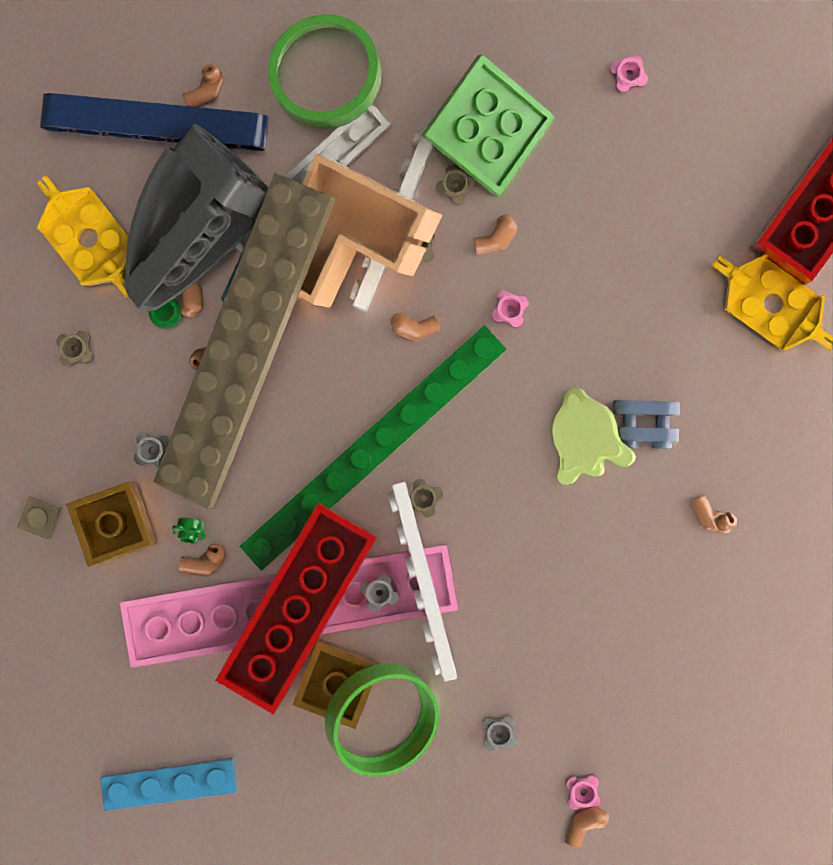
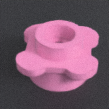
(633, 64)
(518, 304)
(590, 799)

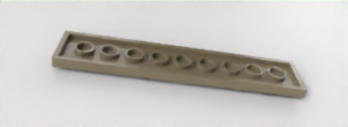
(244, 340)

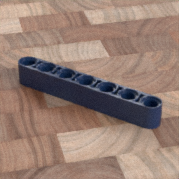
(151, 120)

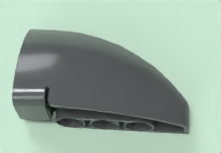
(188, 217)

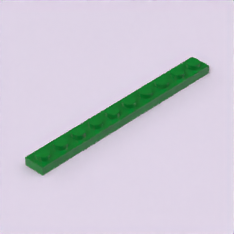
(374, 446)

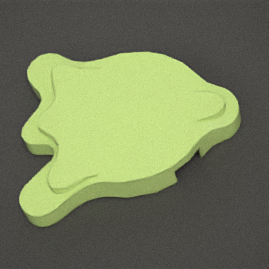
(585, 437)

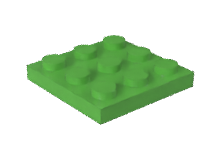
(488, 125)

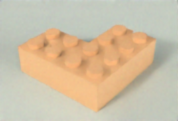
(363, 220)

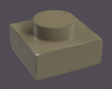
(39, 517)

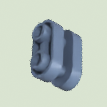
(661, 436)

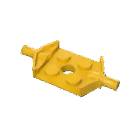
(66, 219)
(800, 307)

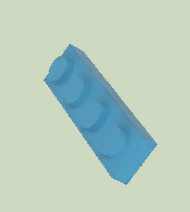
(168, 784)

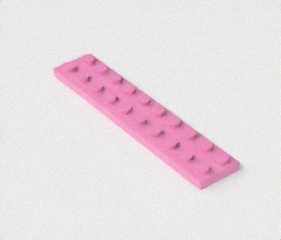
(216, 615)

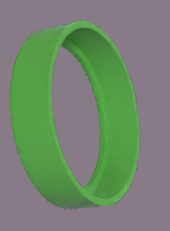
(346, 113)
(406, 752)

